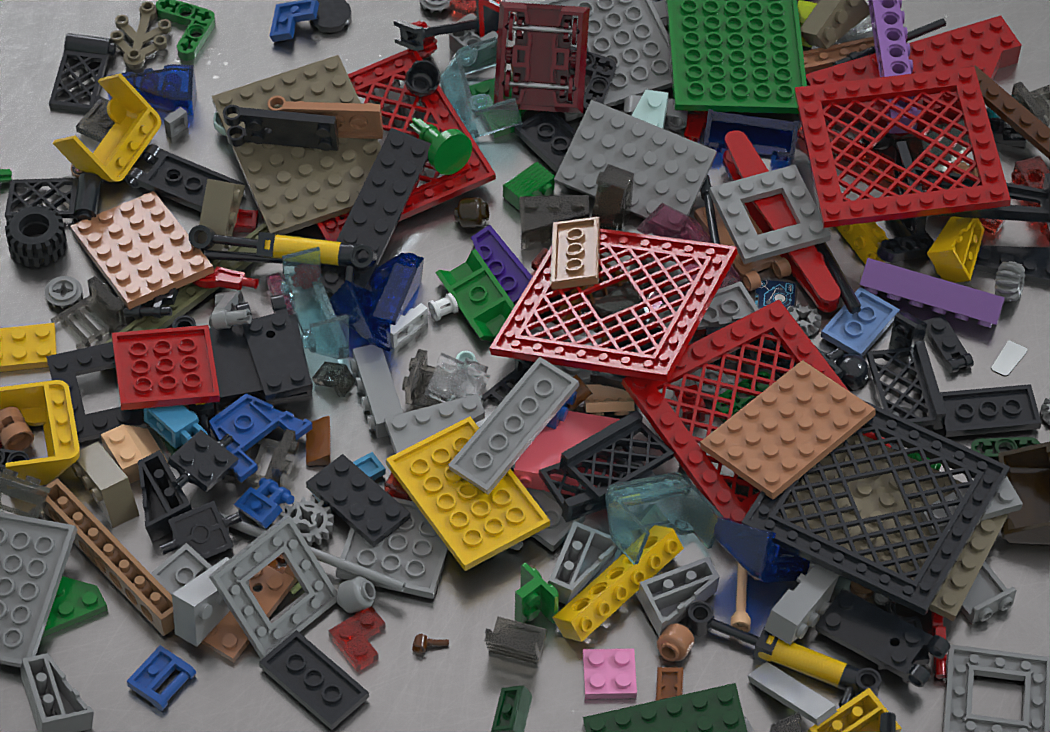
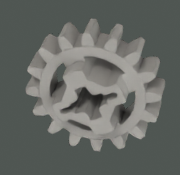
(309, 518)

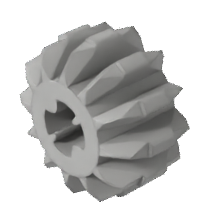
(1010, 281)

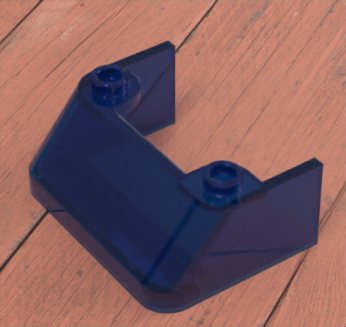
(765, 134)

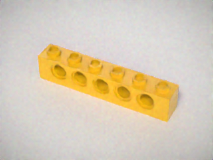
(616, 585)

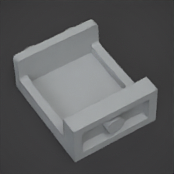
(987, 596)

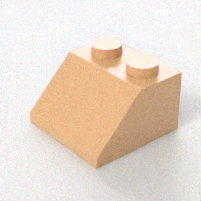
(129, 445)

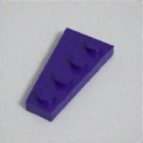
(502, 262)

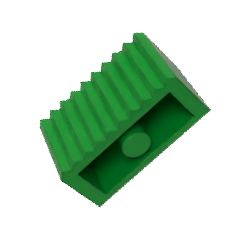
(530, 182)

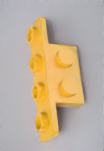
(864, 239)

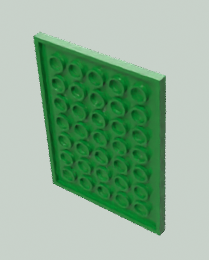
(735, 55)

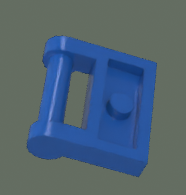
(155, 672)

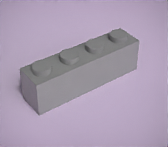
(377, 386)

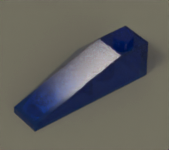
(167, 87)
(394, 286)
(357, 304)

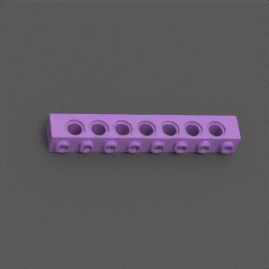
(892, 48)

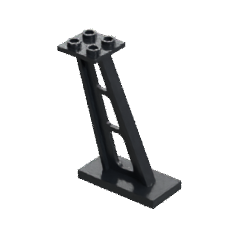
(1011, 212)

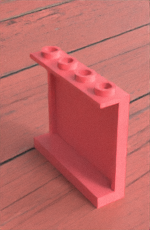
(550, 444)

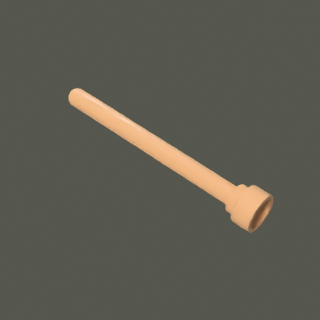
(741, 618)

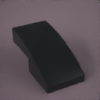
(1005, 134)

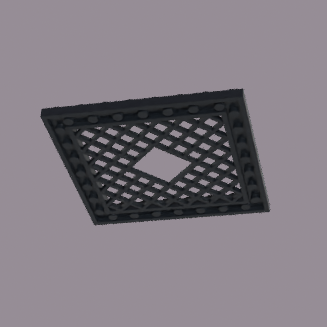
(851, 564)

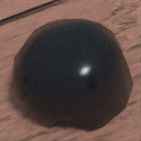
(422, 78)
(885, 143)
(854, 370)

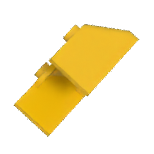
(121, 147)
(51, 406)

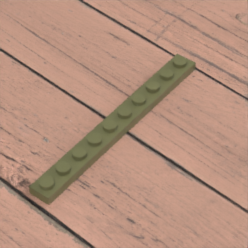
(190, 294)

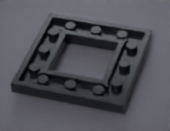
(87, 360)

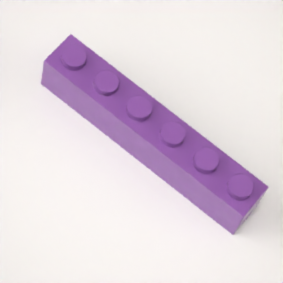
(932, 291)

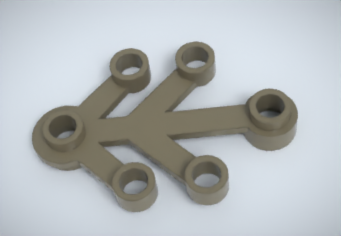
(135, 56)

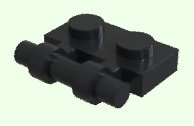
(158, 311)

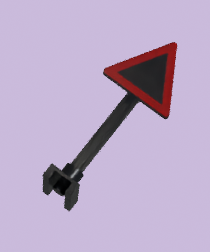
(486, 22)

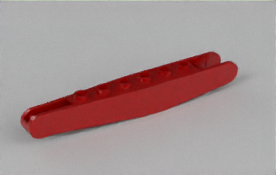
(773, 214)

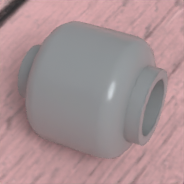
(355, 594)

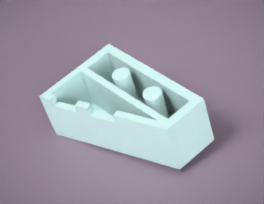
(652, 108)

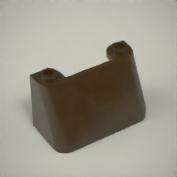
(1031, 481)

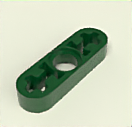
(1012, 443)

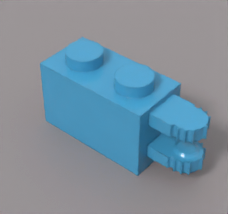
(173, 423)

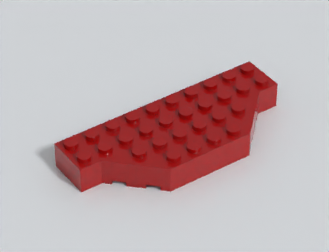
(984, 44)

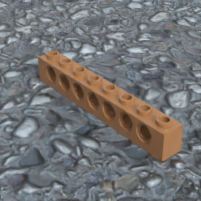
(111, 557)

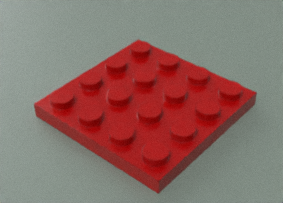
(165, 367)

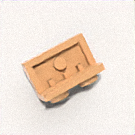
(608, 400)

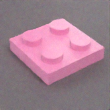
(609, 673)

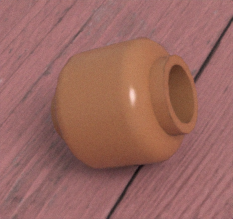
(675, 642)

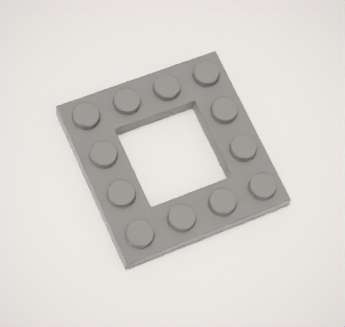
(754, 247)
(232, 577)
(966, 662)

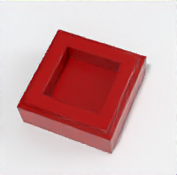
(246, 221)

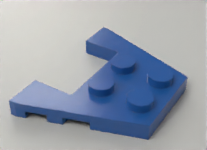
(249, 422)

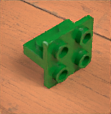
(535, 596)

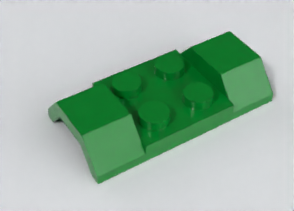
(478, 296)

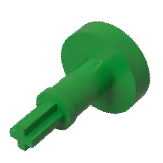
(448, 149)

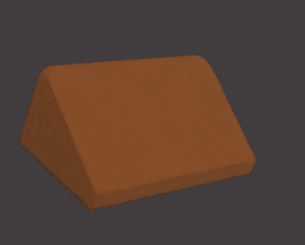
(319, 442)

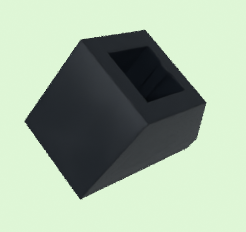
(907, 330)

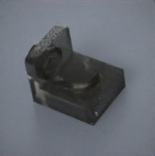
(334, 376)

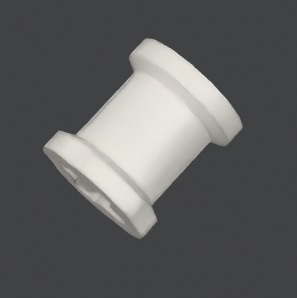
(451, 306)

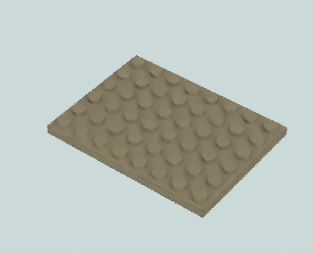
(297, 183)
(881, 496)

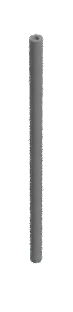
(333, 560)

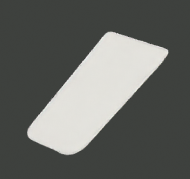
(1009, 358)

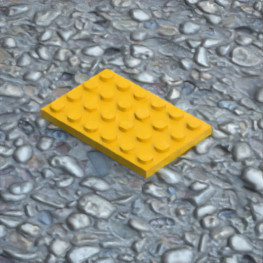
(462, 515)

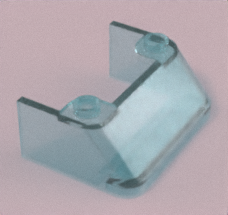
(477, 111)
(320, 327)
(657, 501)

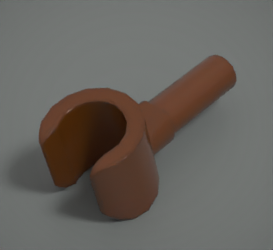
(421, 642)

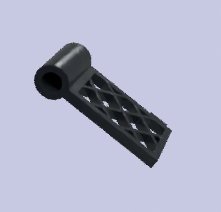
(86, 50)
(82, 197)

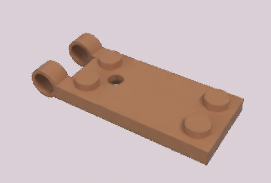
(352, 119)
(747, 271)
(228, 636)

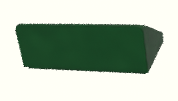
(512, 709)

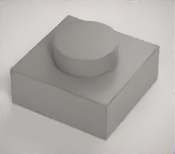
(176, 122)

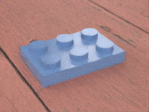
(860, 330)

